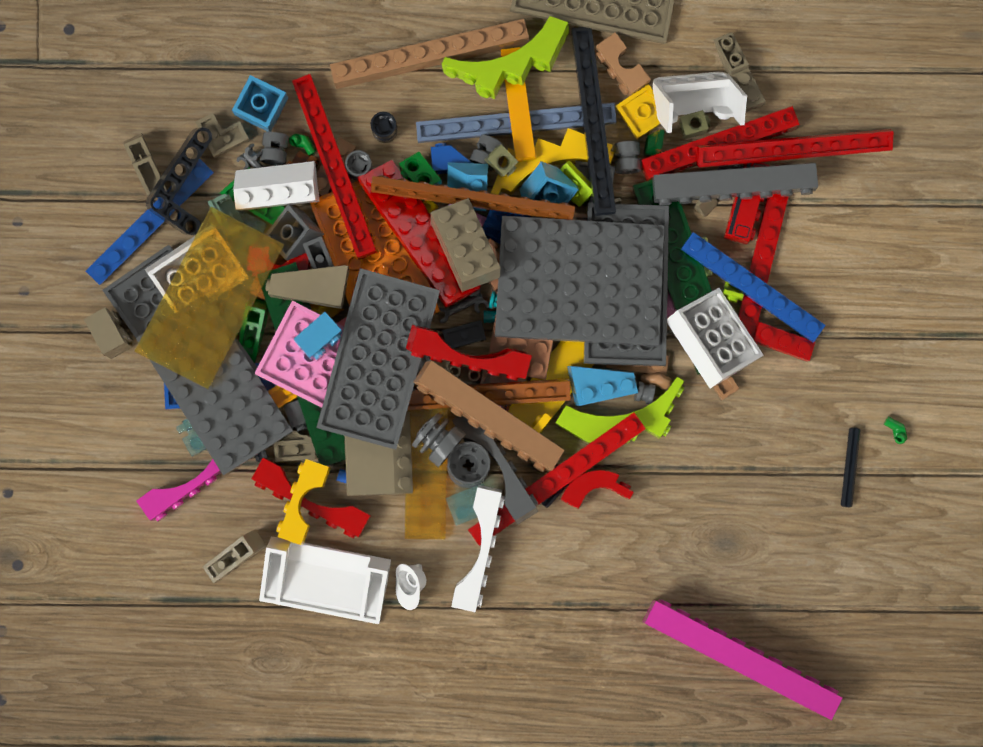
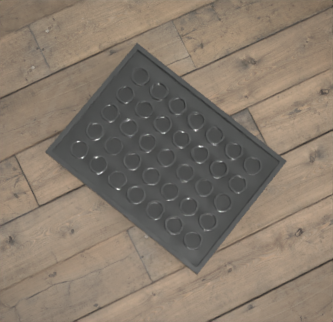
(580, 281)

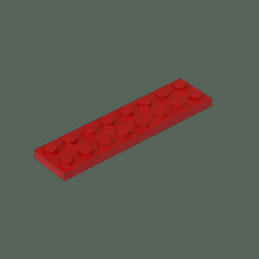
(414, 230)

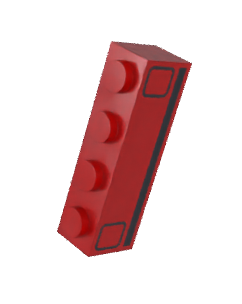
(744, 214)

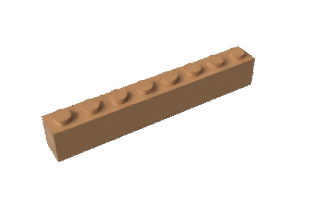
(488, 416)

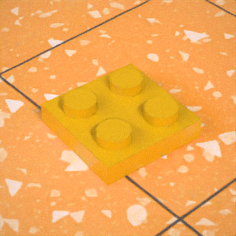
(639, 112)

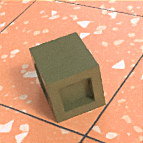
(687, 130)
(492, 160)

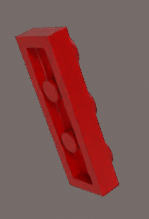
(783, 341)

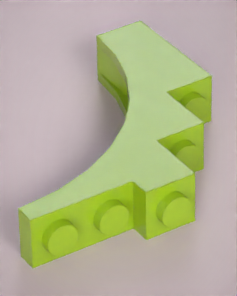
(490, 74)
(590, 427)

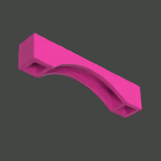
(159, 501)

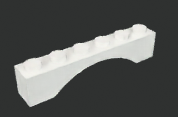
(486, 507)

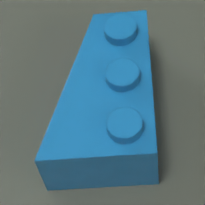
(598, 385)

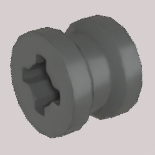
(645, 392)

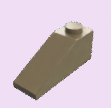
(234, 556)

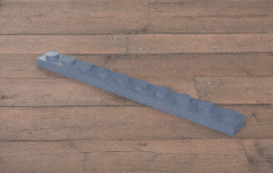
(500, 123)

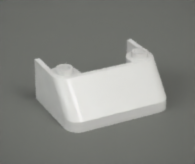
(698, 92)

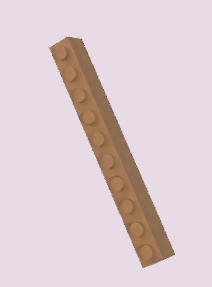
(429, 53)

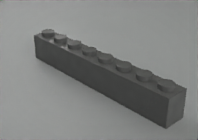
(735, 183)

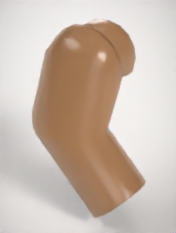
(658, 380)

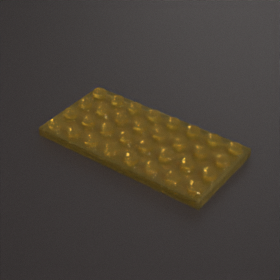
(209, 298)

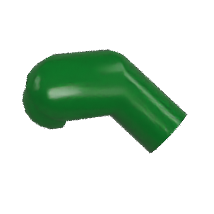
(898, 429)

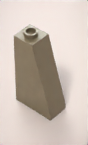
(312, 286)

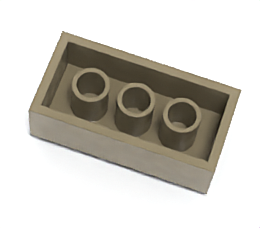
(465, 245)

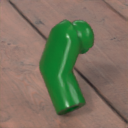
(304, 142)

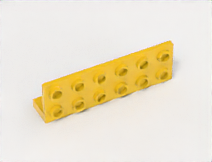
(539, 414)

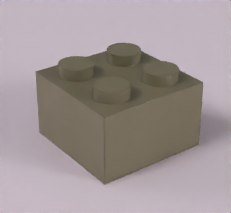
(108, 333)

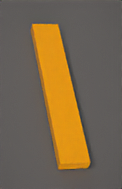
(519, 117)

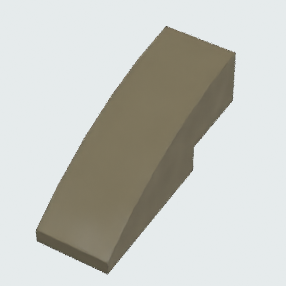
(143, 162)

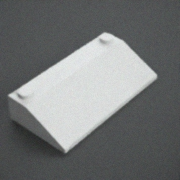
(324, 580)

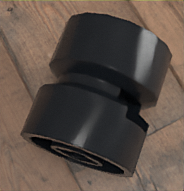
(384, 127)

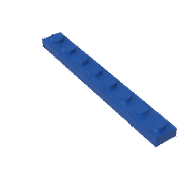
(144, 227)
(753, 287)

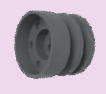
(438, 439)
(476, 456)

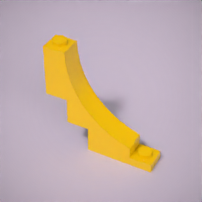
(571, 149)

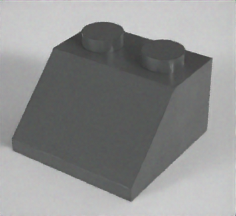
(293, 229)

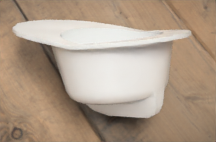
(409, 584)

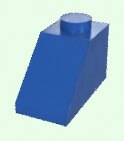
(442, 154)

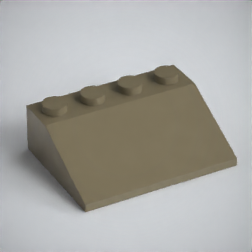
(379, 469)

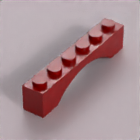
(507, 361)
(348, 518)

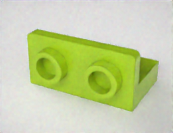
(585, 192)

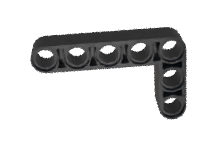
(177, 181)

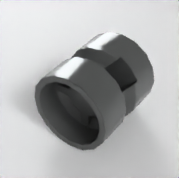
(485, 146)
(274, 155)
(627, 157)
(358, 164)

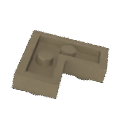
(224, 139)

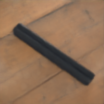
(850, 467)

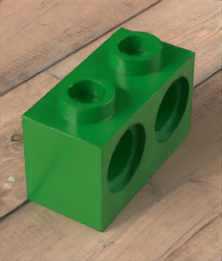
(423, 173)

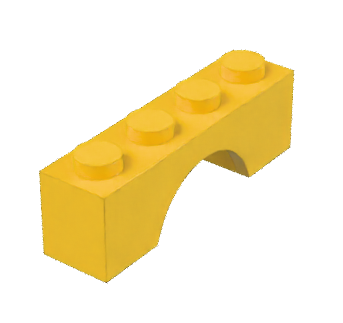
(311, 476)

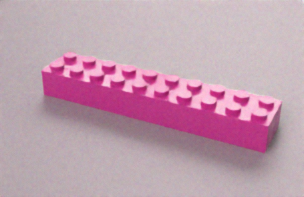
(743, 660)

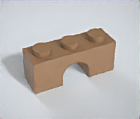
(629, 79)

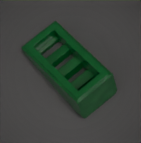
(654, 143)

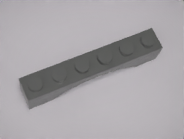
(516, 500)

